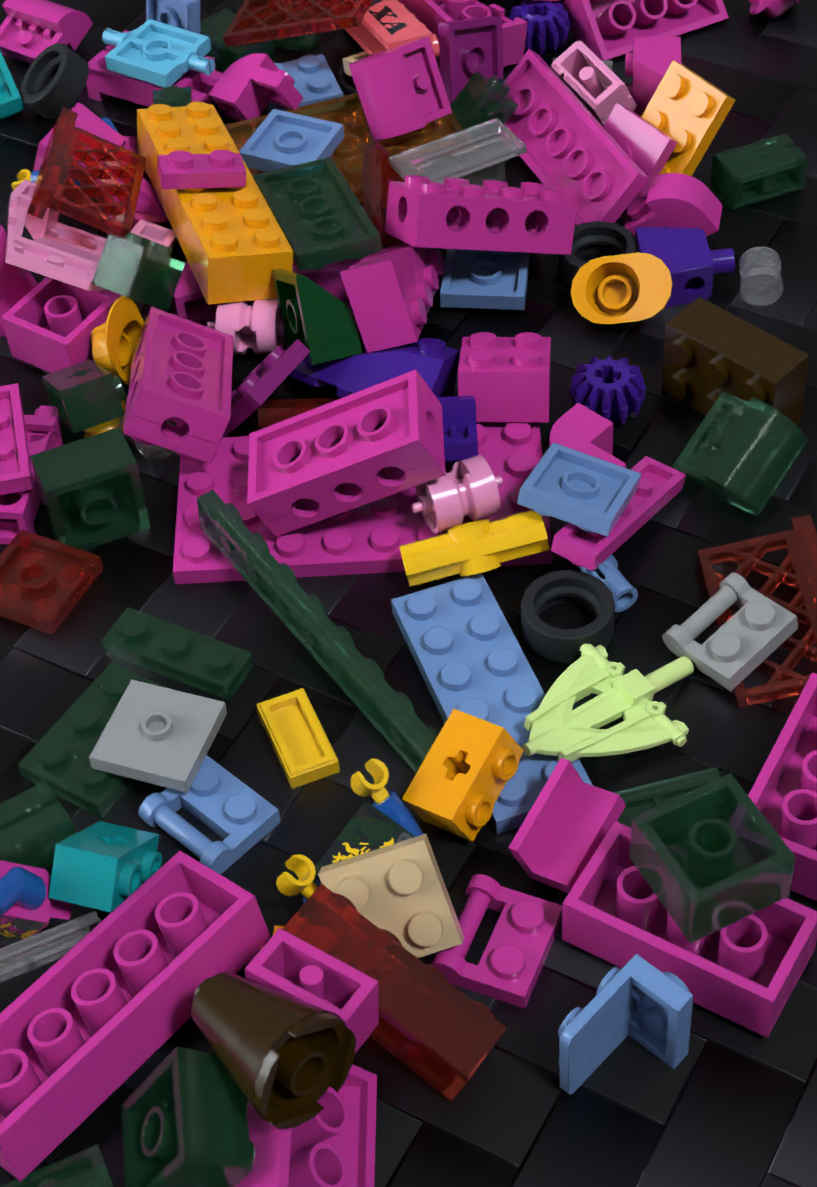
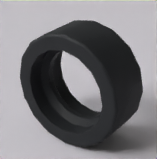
(54, 80)
(595, 238)
(566, 588)

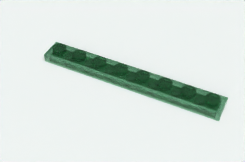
(308, 621)

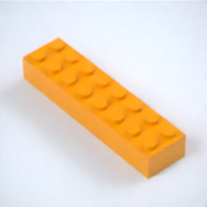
(224, 230)

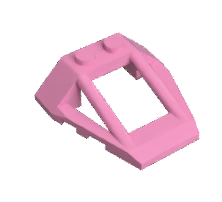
(60, 249)

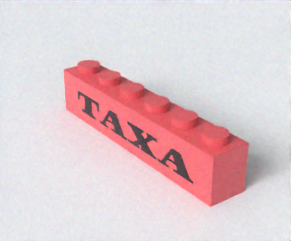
(389, 26)

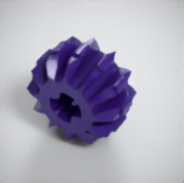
(546, 25)
(609, 388)

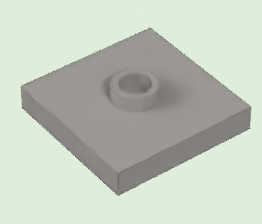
(158, 735)

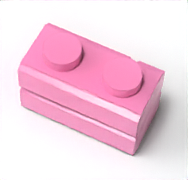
(592, 81)

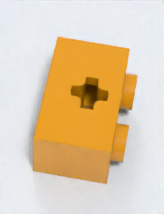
(463, 775)

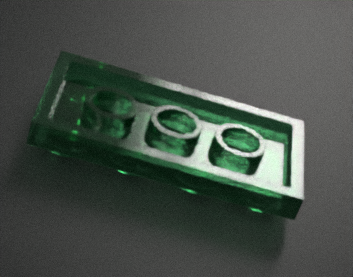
(318, 214)

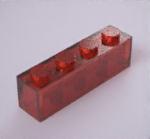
(420, 1012)

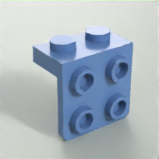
(632, 1002)

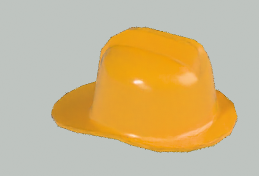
(621, 288)
(117, 338)

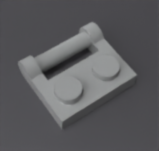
(741, 641)

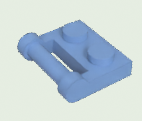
(223, 806)

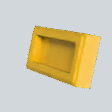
(298, 738)

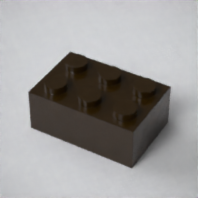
(720, 352)

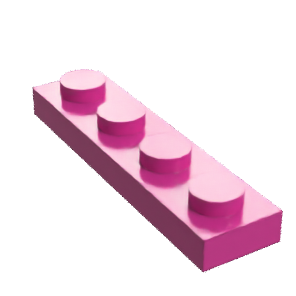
(656, 488)

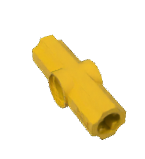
(474, 547)

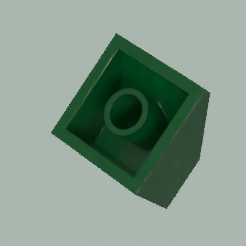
(315, 318)

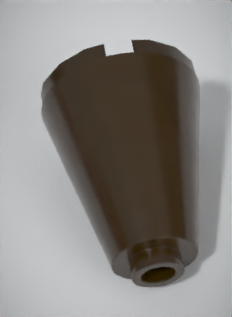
(274, 1046)

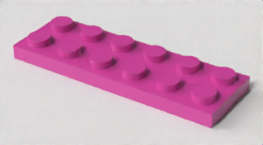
(569, 145)

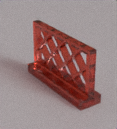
(289, 18)
(61, 167)
(802, 558)

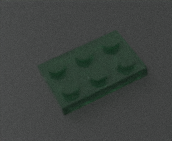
(65, 749)

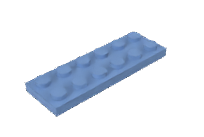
(481, 670)

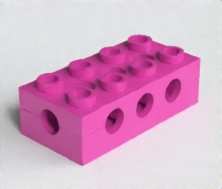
(480, 216)
(182, 377)
(346, 454)

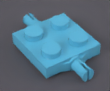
(157, 53)

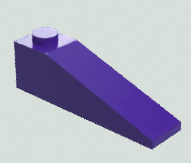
(357, 372)

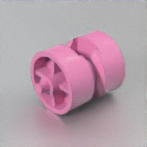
(251, 326)
(462, 492)

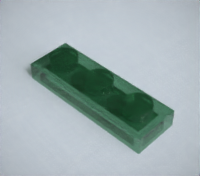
(178, 653)

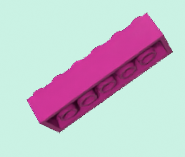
(116, 1002)

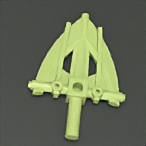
(575, 732)

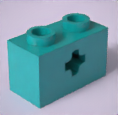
(103, 865)

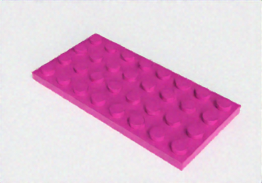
(353, 541)

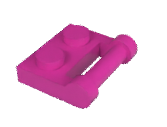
(514, 949)

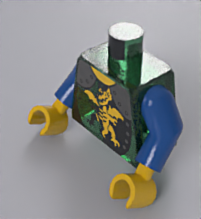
(369, 829)

